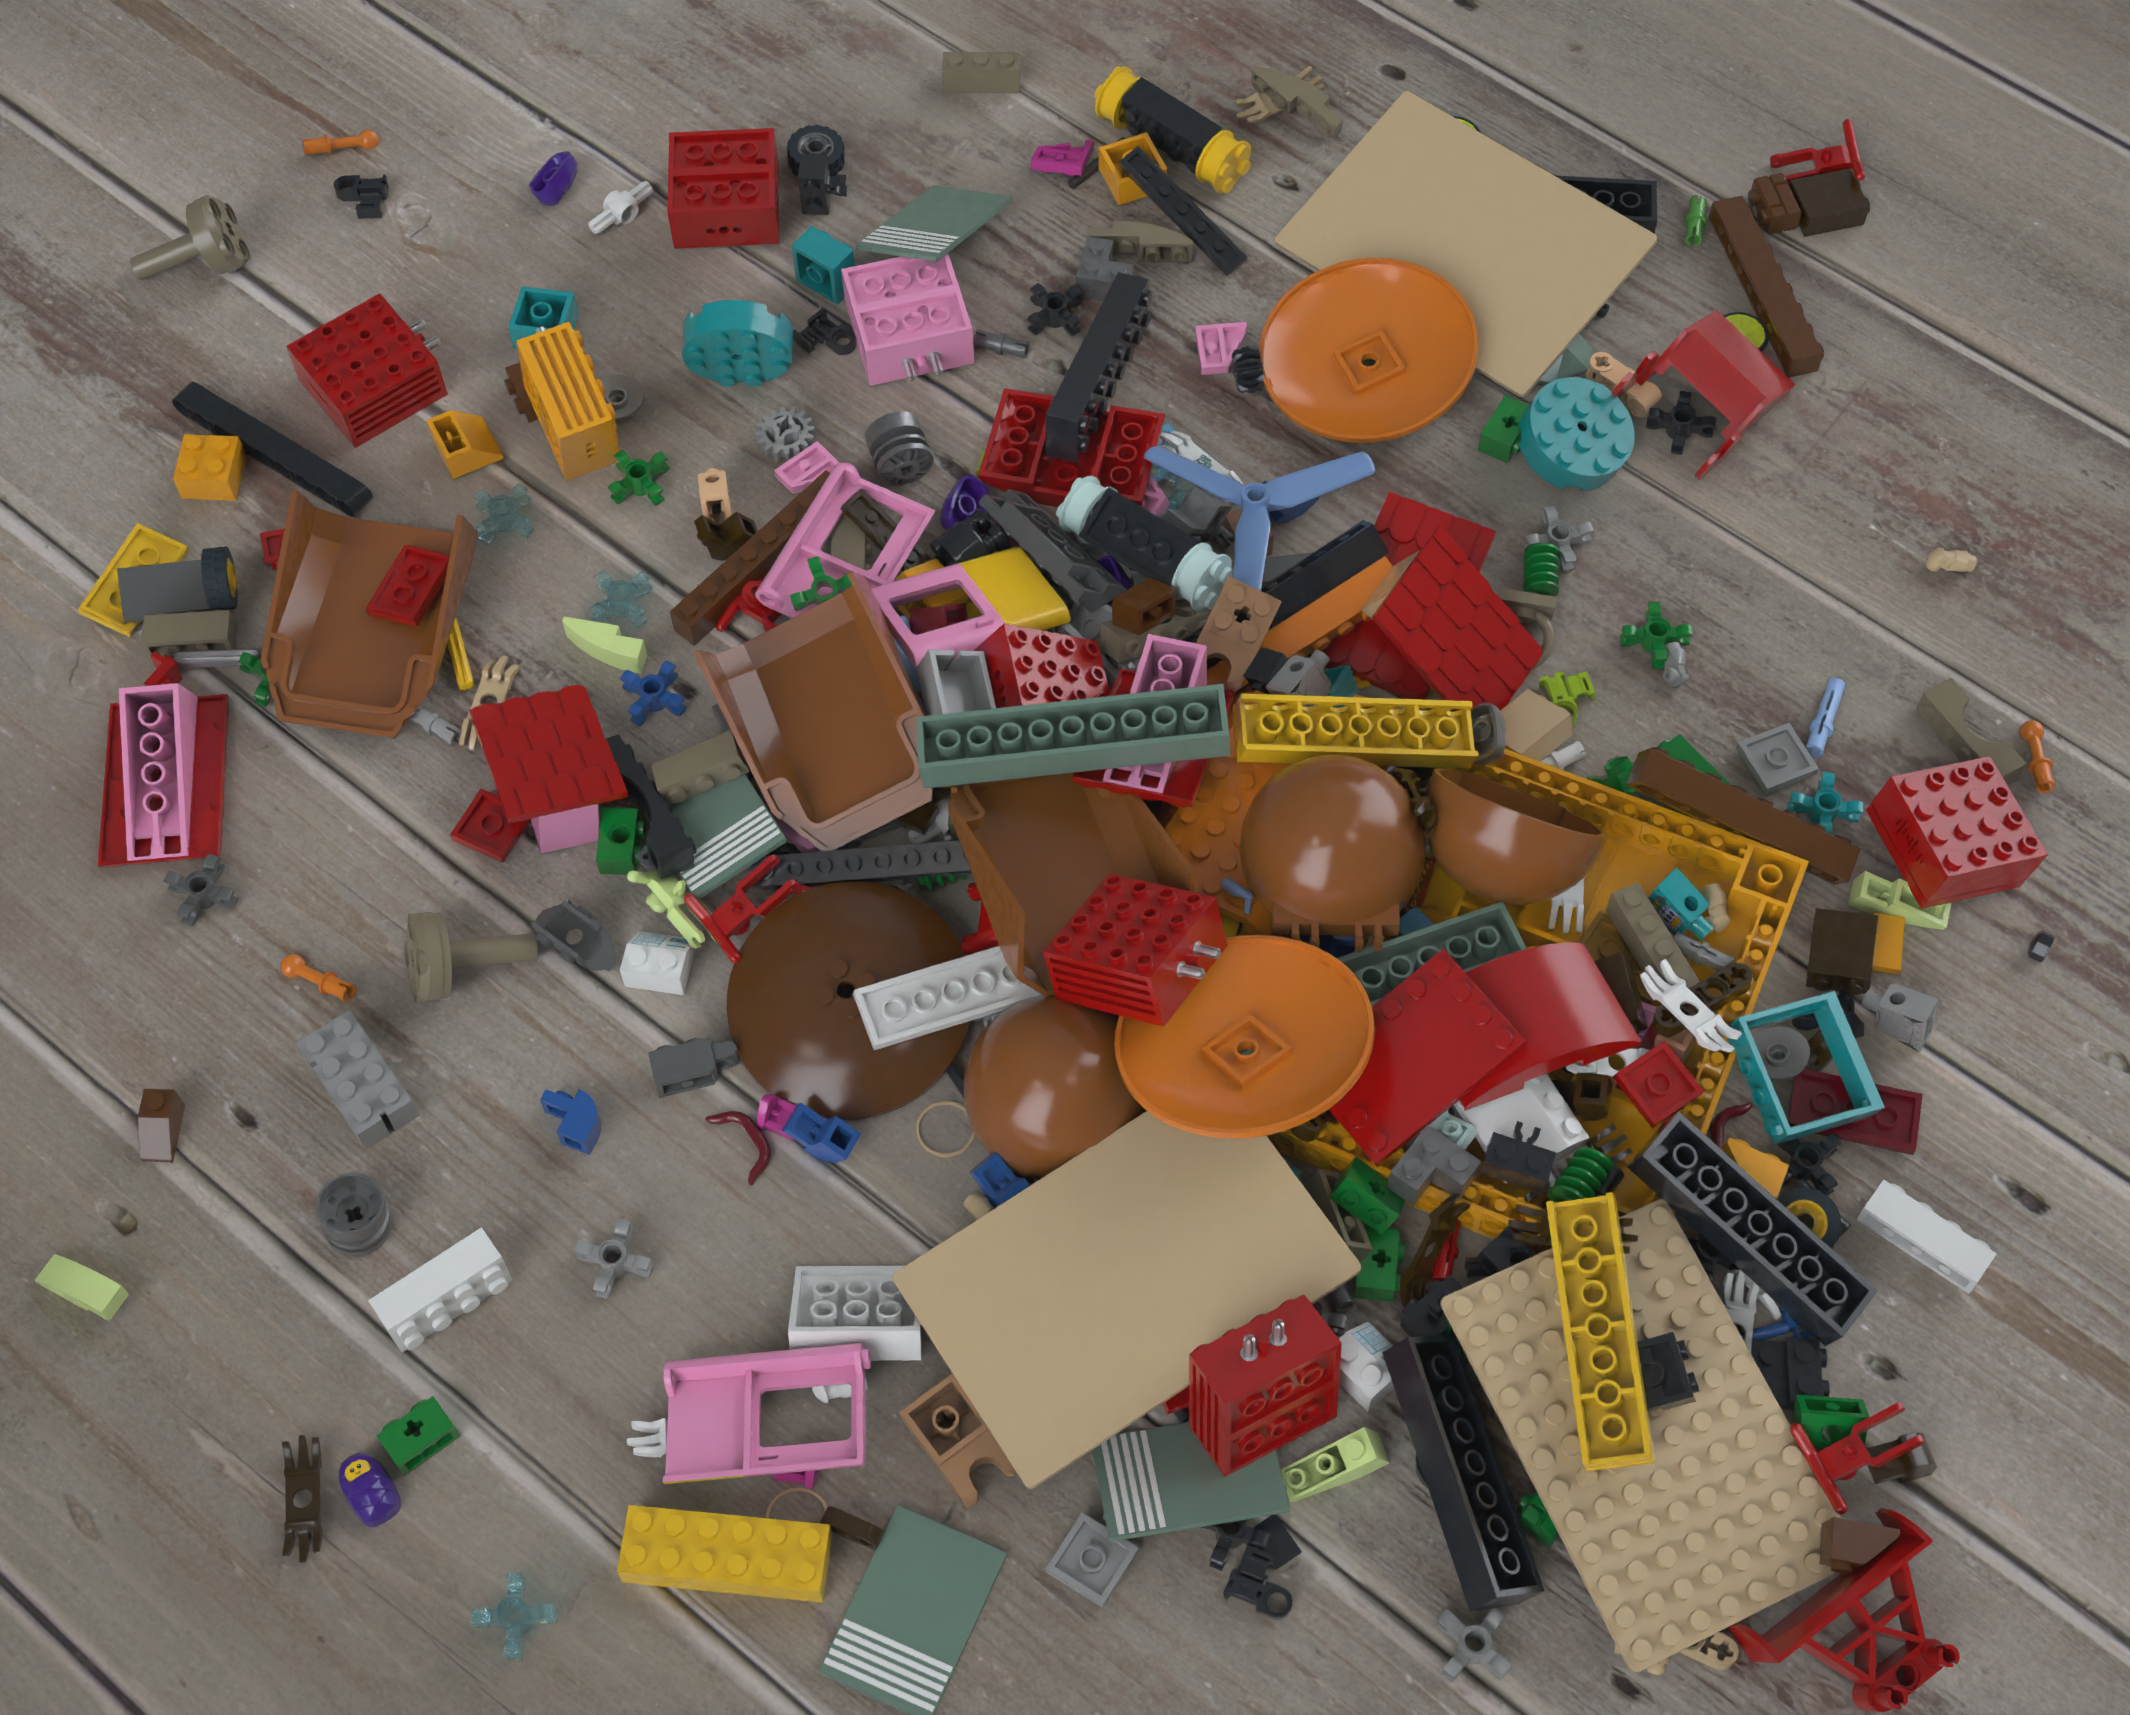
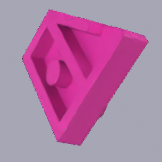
(1062, 158)

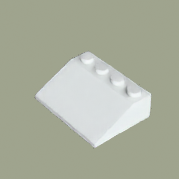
(1534, 1106)
(853, 1307)

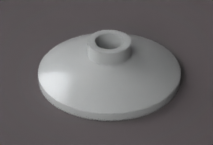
(624, 394)
(1784, 1043)

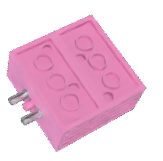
(907, 318)

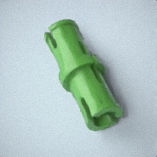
(1695, 220)

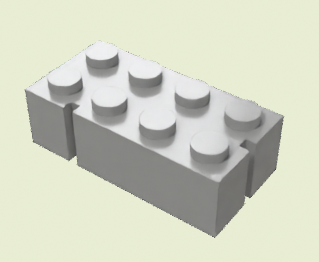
(958, 689)
(357, 1079)

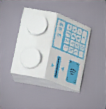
(657, 962)
(1363, 1365)

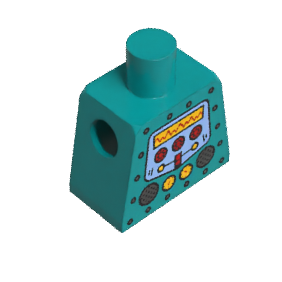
(1681, 905)

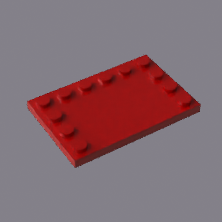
(1428, 1051)

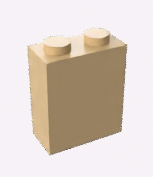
(1535, 725)

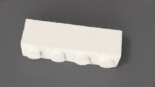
(1926, 1236)

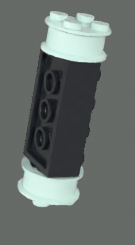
(1144, 542)

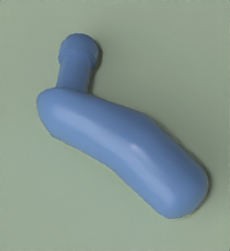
(1238, 891)

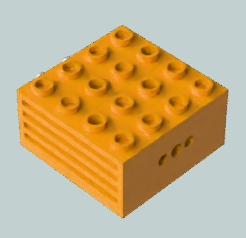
(568, 400)

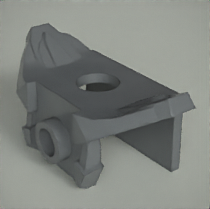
(595, 947)

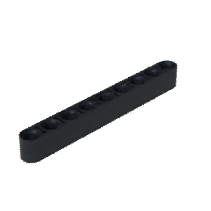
(273, 449)

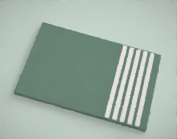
(934, 223)
(729, 833)
(1169, 1483)
(913, 1613)

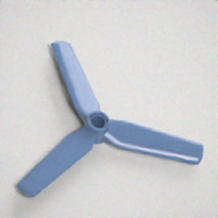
(1260, 499)

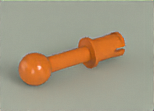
(367, 140)
(2040, 766)
(328, 983)

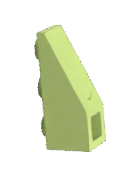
(1335, 1464)

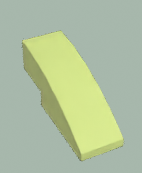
(606, 644)
(1879, 895)
(82, 1286)

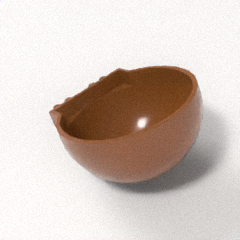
(1508, 841)
(1333, 849)
(1046, 1084)

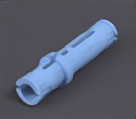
(1832, 693)

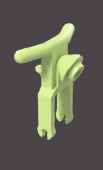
(669, 897)

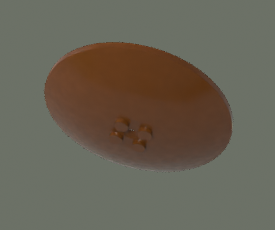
(808, 1039)

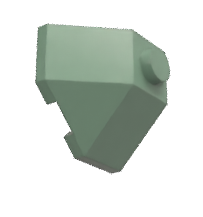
(1571, 362)

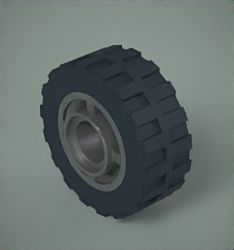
(816, 141)

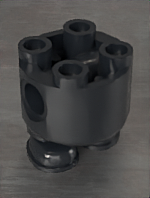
(965, 542)

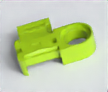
(1568, 690)

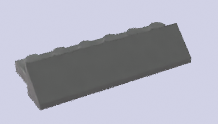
(1053, 549)

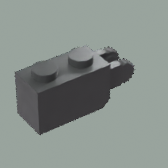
(691, 1064)

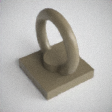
(1531, 609)

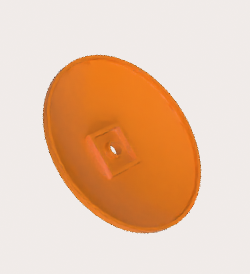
(1359, 312)
(1262, 995)

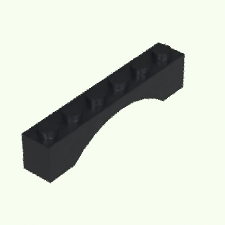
(666, 843)

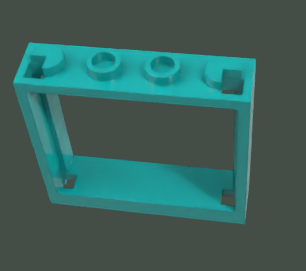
(1844, 1053)

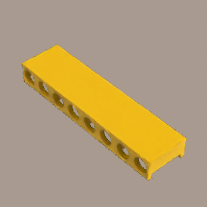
(1373, 734)
(1600, 1333)

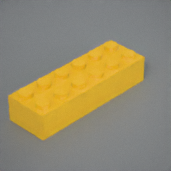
(725, 1553)

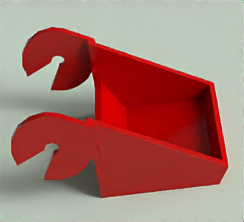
(1725, 371)

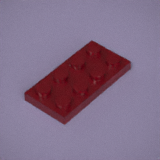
(1823, 1095)

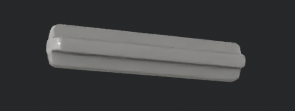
(212, 658)

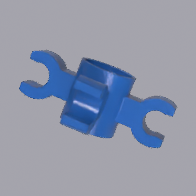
(653, 702)

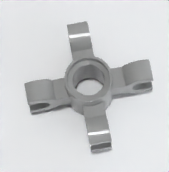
(1561, 535)
(609, 1271)
(1453, 1627)

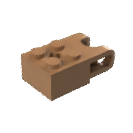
(1236, 641)
(954, 1449)

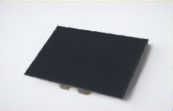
(1281, 1542)

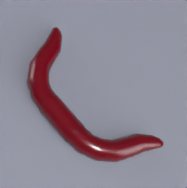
(1722, 1118)
(755, 1135)

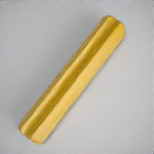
(459, 658)

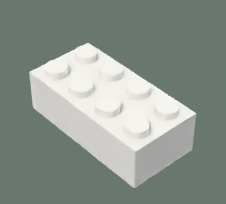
(441, 1290)

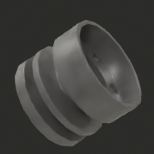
(899, 448)
(347, 1201)

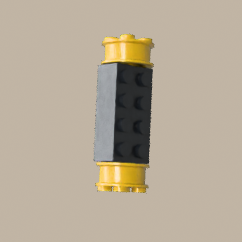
(1173, 128)

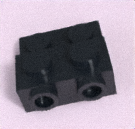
(1792, 1368)
(1665, 1374)

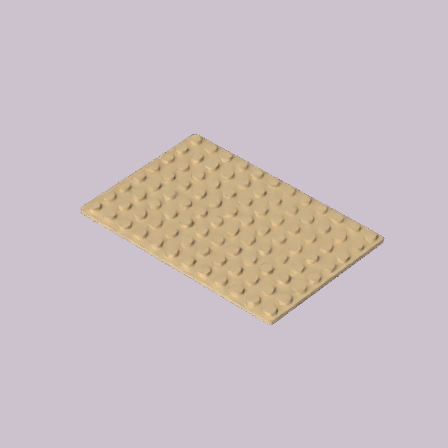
(1498, 228)
(1106, 1275)
(1725, 1508)

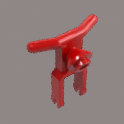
(1826, 159)
(750, 605)
(735, 914)
(1848, 1455)

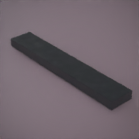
(1182, 211)

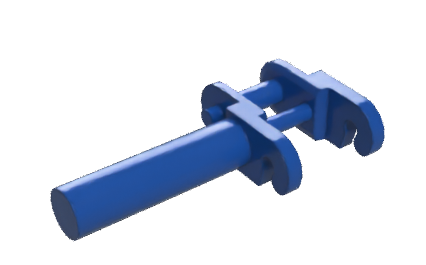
(1779, 1328)

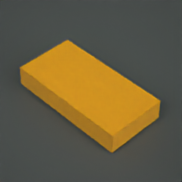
(1888, 943)

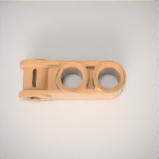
(1638, 398)

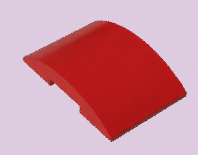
(1115, 456)
(1558, 1007)

